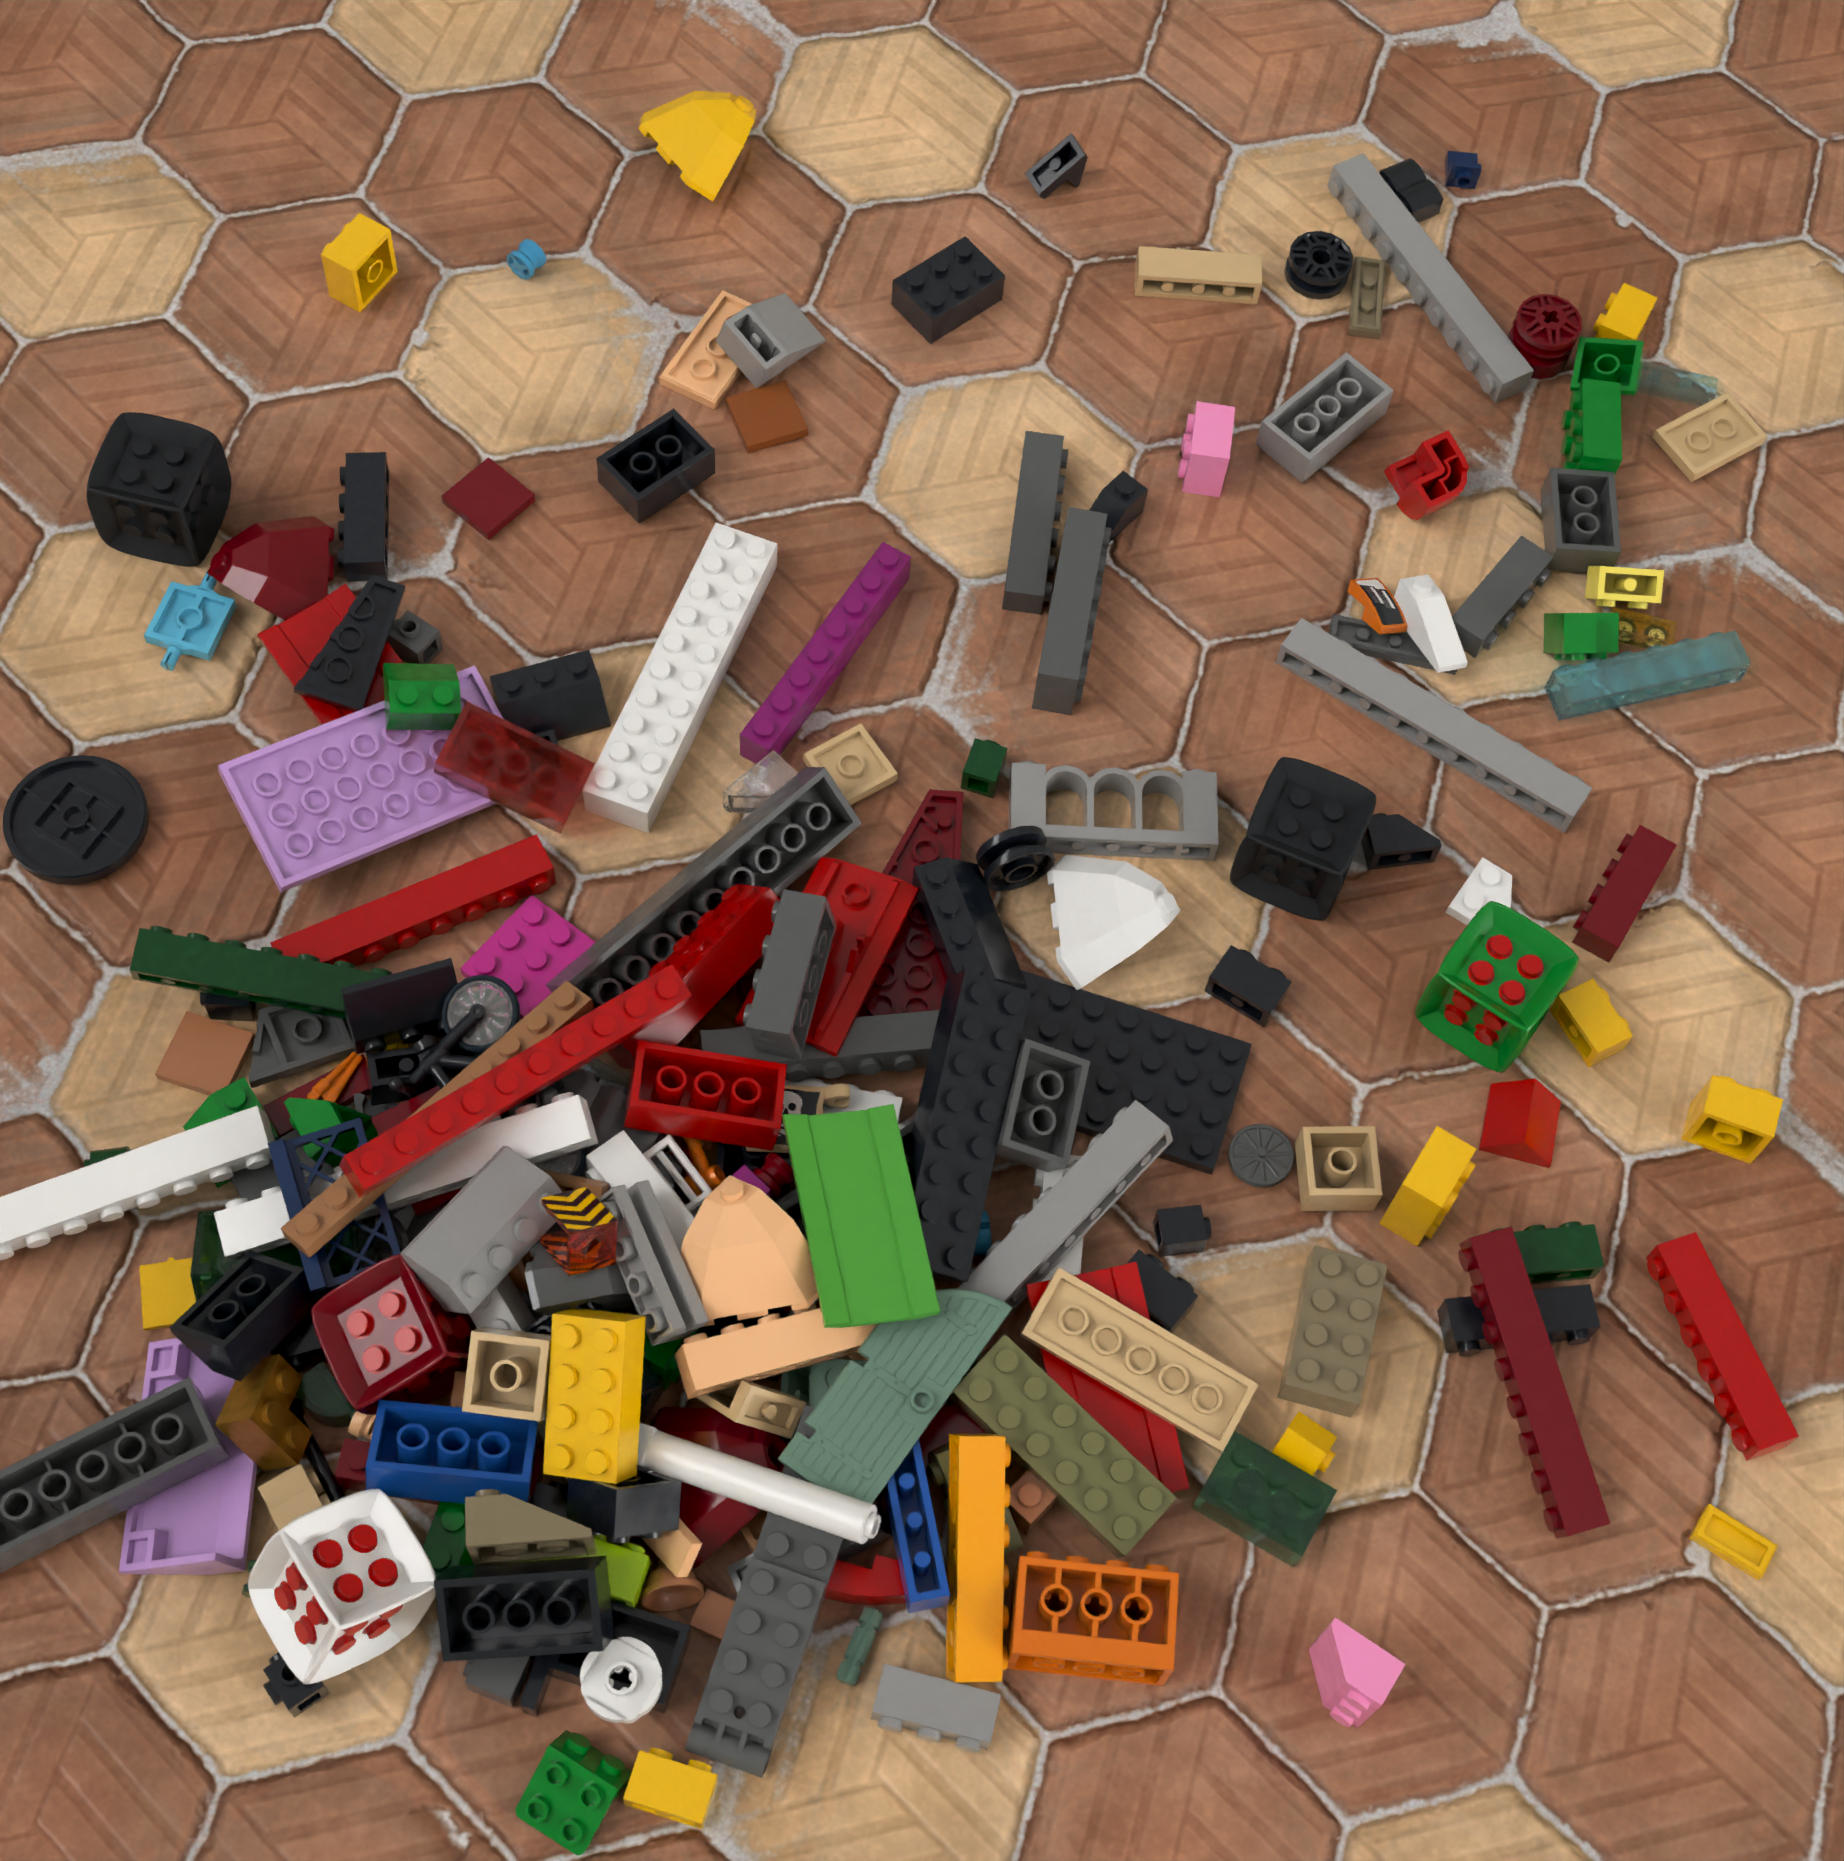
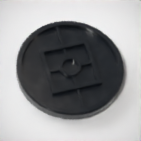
(76, 819)

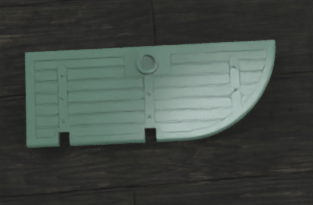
(883, 1408)

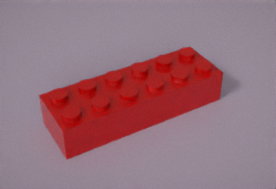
(709, 963)

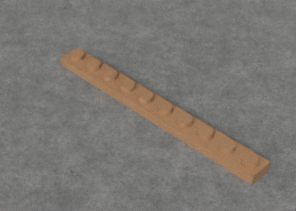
(340, 1203)

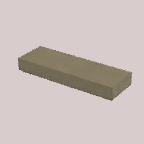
(1366, 297)

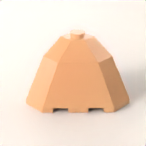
(747, 1254)

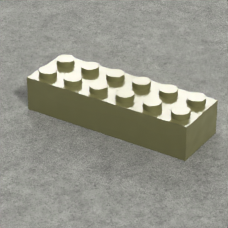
(1063, 1446)

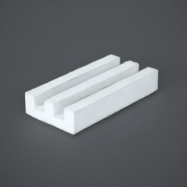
(656, 1150)

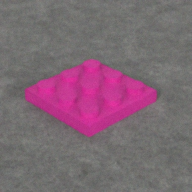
(529, 952)

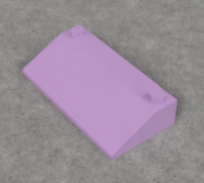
(206, 1518)

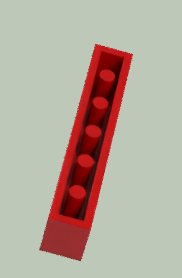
(1721, 1347)

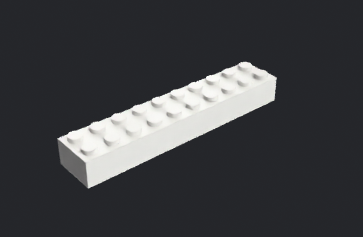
(680, 678)

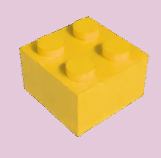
(359, 262)
(1732, 1118)

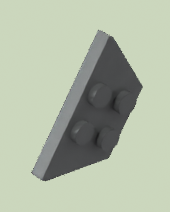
(295, 1042)

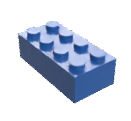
(449, 1453)

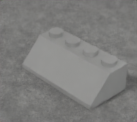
(482, 1232)

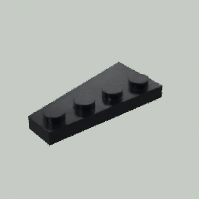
(350, 658)

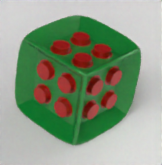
(1496, 986)

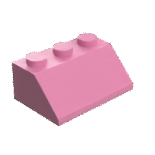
(1352, 1673)

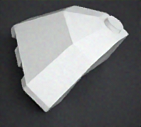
(1104, 913)

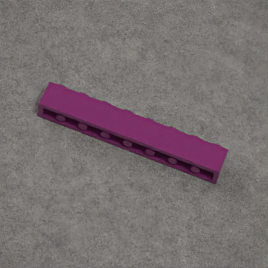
(826, 654)

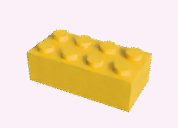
(594, 1395)

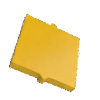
(165, 1292)

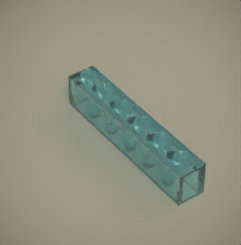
(1647, 675)

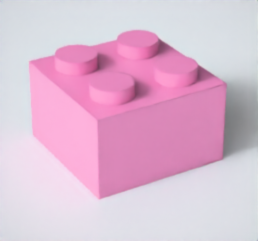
(1206, 449)

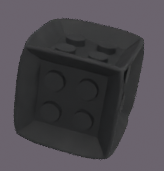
(159, 489)
(1302, 838)

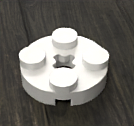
(630, 1702)

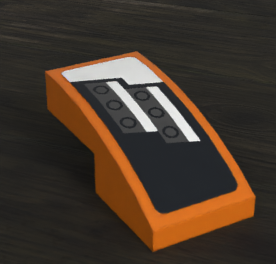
(1380, 606)

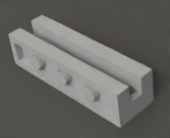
(653, 1265)

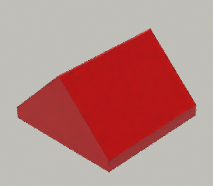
(1520, 1121)

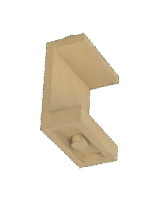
(758, 1407)

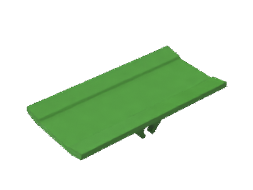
(860, 1217)

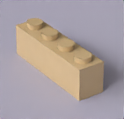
(1198, 275)

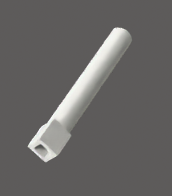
(757, 1485)

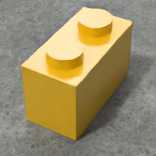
(1626, 314)
(1591, 1022)
(671, 1788)

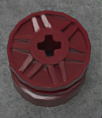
(1546, 333)

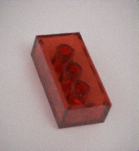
(513, 767)

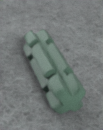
(859, 1646)

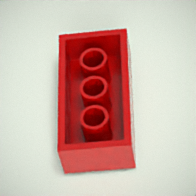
(705, 1095)

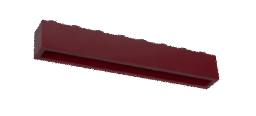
(1533, 1383)

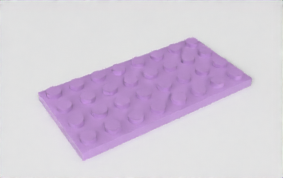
(348, 790)

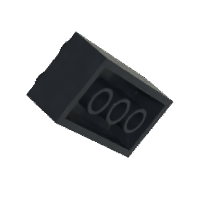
(524, 1608)

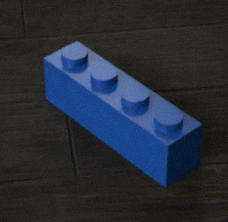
(916, 1535)

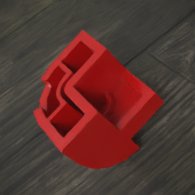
(1429, 476)

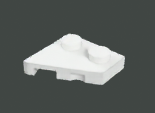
(1483, 885)

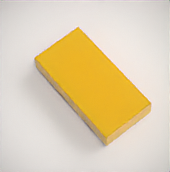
(1733, 1541)

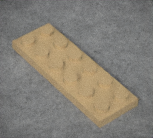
(1139, 1360)

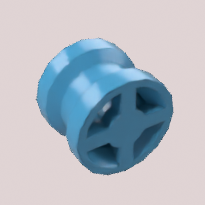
(526, 259)

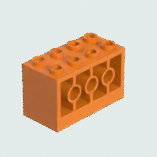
(1090, 1645)

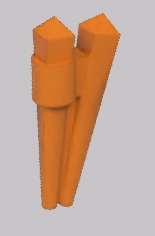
(335, 1082)

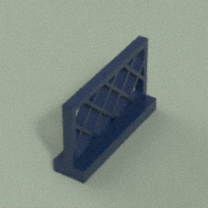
(296, 1197)

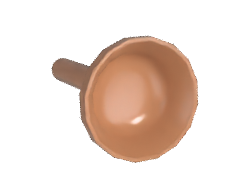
(667, 1593)

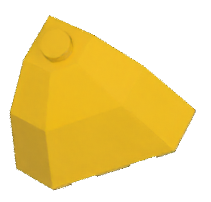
(701, 136)

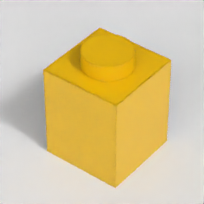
(1306, 1445)

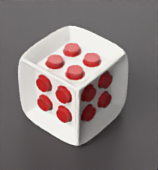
(341, 1585)

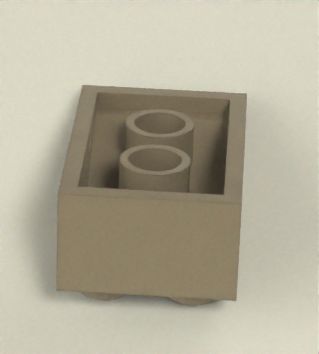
(513, 1531)

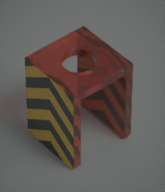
(582, 1222)

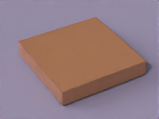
(205, 1054)

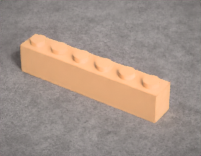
(763, 1350)

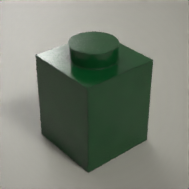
(984, 767)

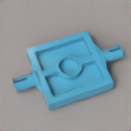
(190, 621)

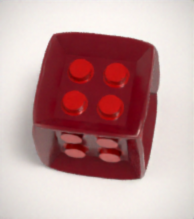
(390, 1337)

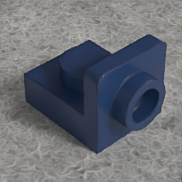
(1462, 169)

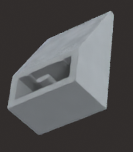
(768, 338)

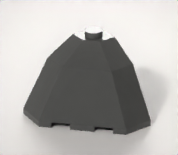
(555, 1291)

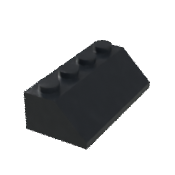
(965, 921)

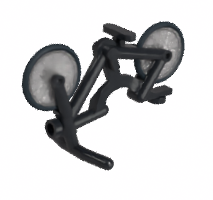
(474, 1018)

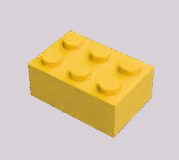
(1430, 1187)

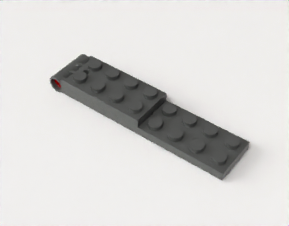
(765, 1640)

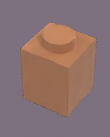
(1029, 1502)

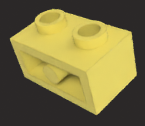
(1624, 584)

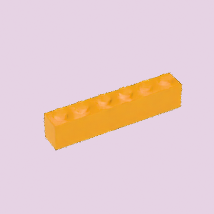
(977, 1557)

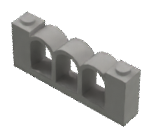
(1192, 792)

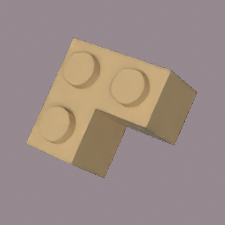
(292, 1495)

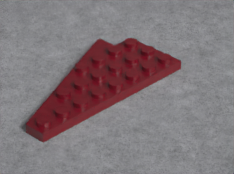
(912, 972)

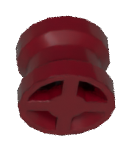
(775, 1174)

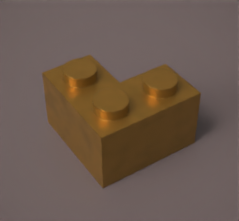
(259, 1415)

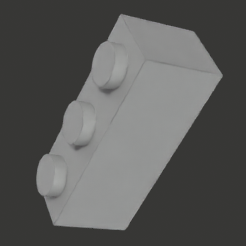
(935, 1708)

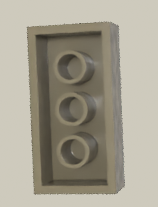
(1332, 1331)

